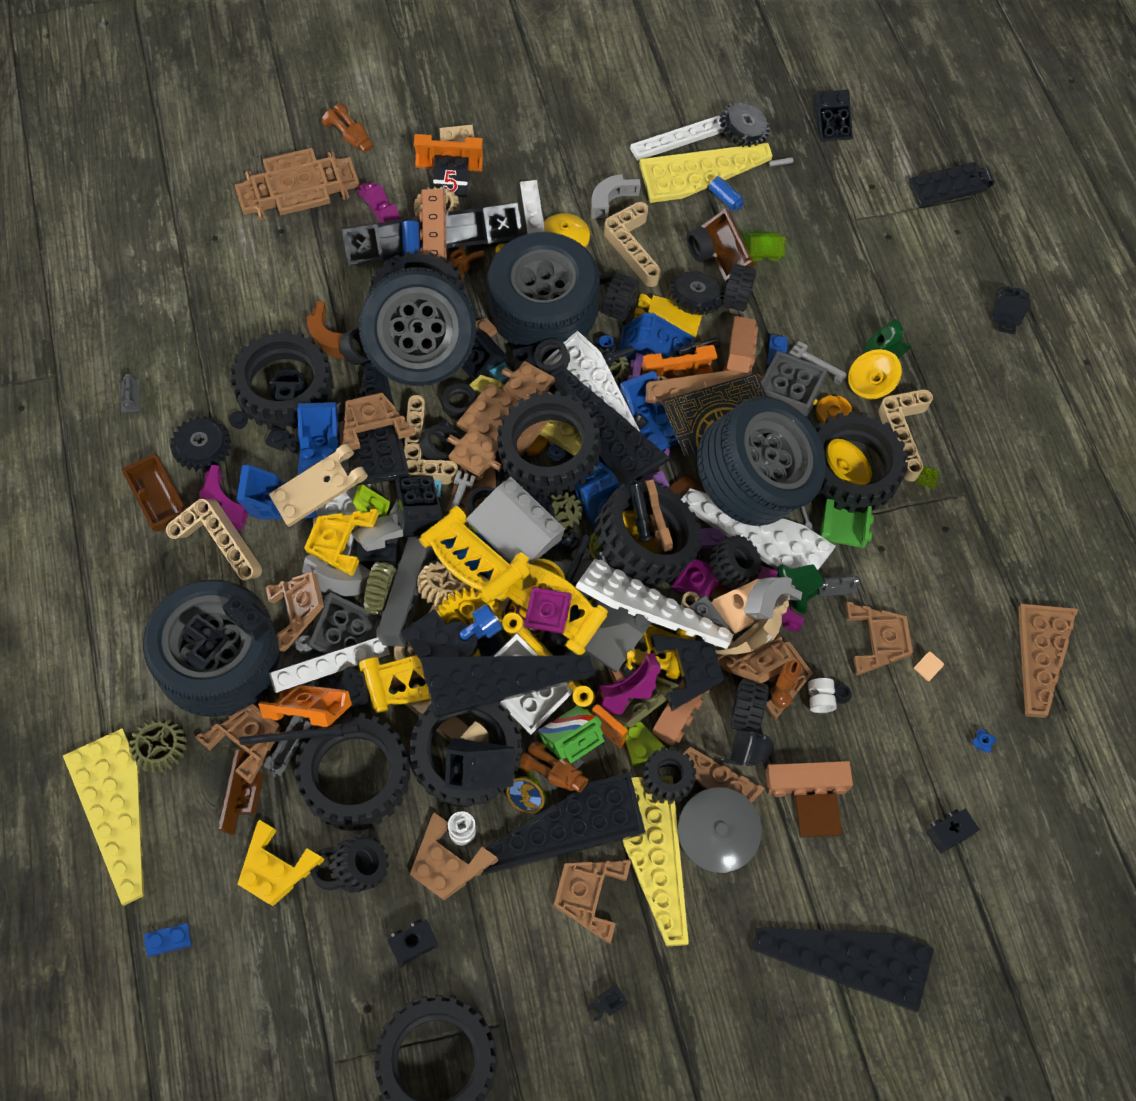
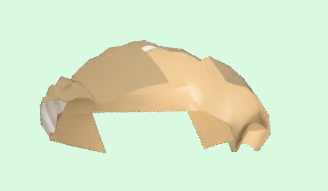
(760, 633)

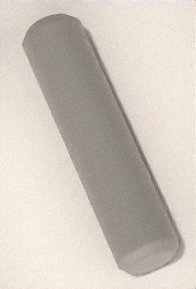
(780, 162)

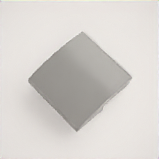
(375, 537)

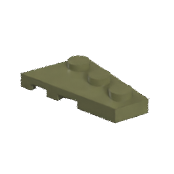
(641, 707)

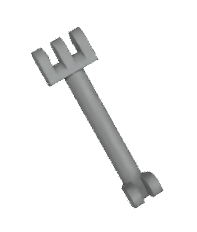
(799, 351)
(462, 484)

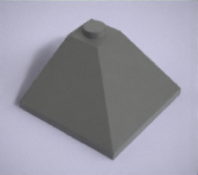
(794, 381)
(341, 625)
(616, 636)

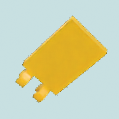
(666, 310)

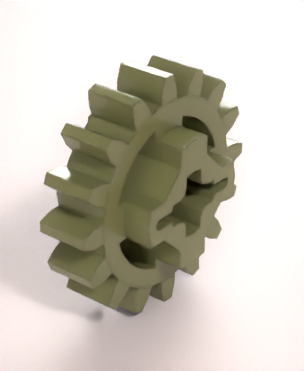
(563, 510)

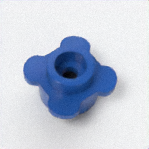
(606, 340)
(978, 741)

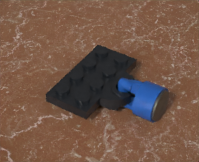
(457, 639)

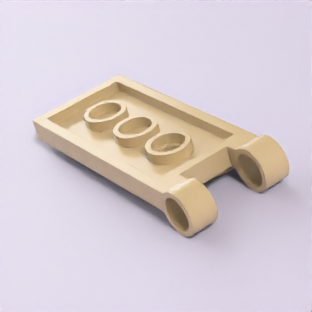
(310, 492)

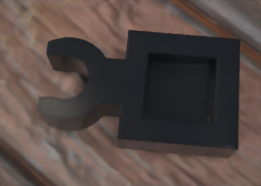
(280, 439)
(610, 1001)

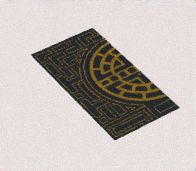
(697, 410)

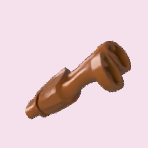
(354, 134)
(786, 681)
(561, 775)

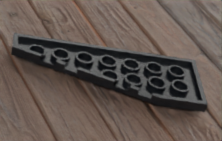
(380, 448)
(865, 961)

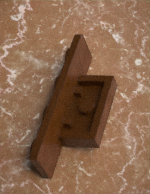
(240, 795)

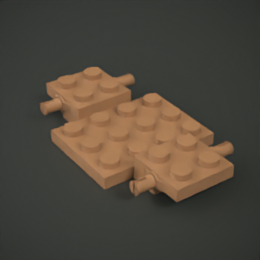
(296, 183)
(479, 446)

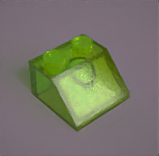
(766, 245)

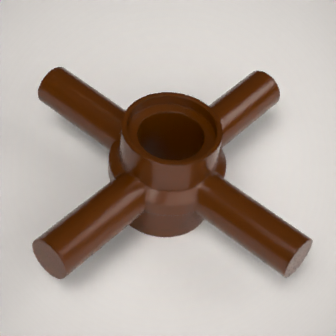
(462, 261)

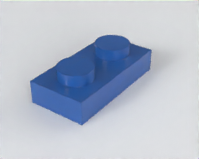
(776, 343)
(167, 940)

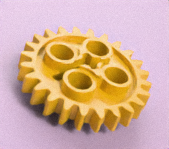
(455, 610)

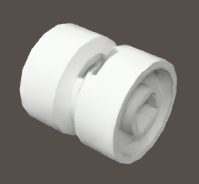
(822, 698)
(462, 828)

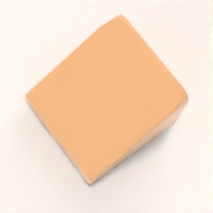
(929, 666)

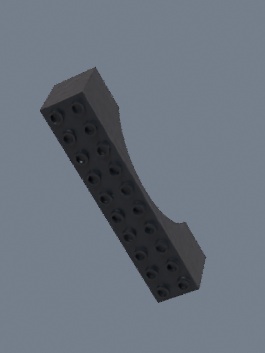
(463, 228)

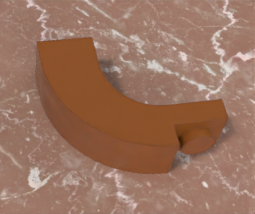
(328, 340)

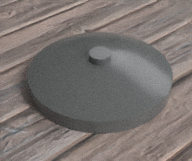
(719, 830)

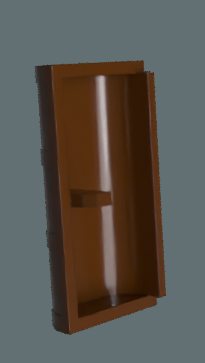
(728, 243)
(154, 491)

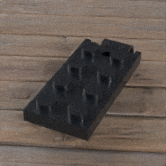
(950, 184)

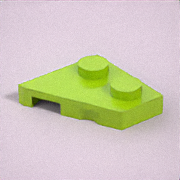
(367, 499)
(641, 744)

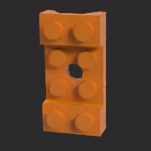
(428, 148)
(680, 366)
(317, 703)

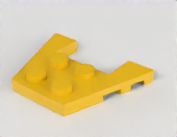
(332, 534)
(268, 875)

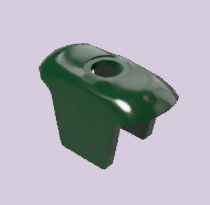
(892, 337)
(805, 580)

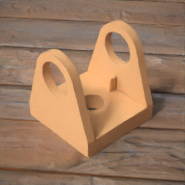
(732, 607)

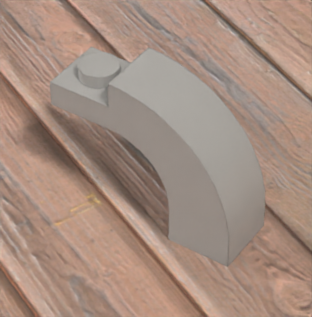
(610, 189)
(336, 580)
(765, 593)

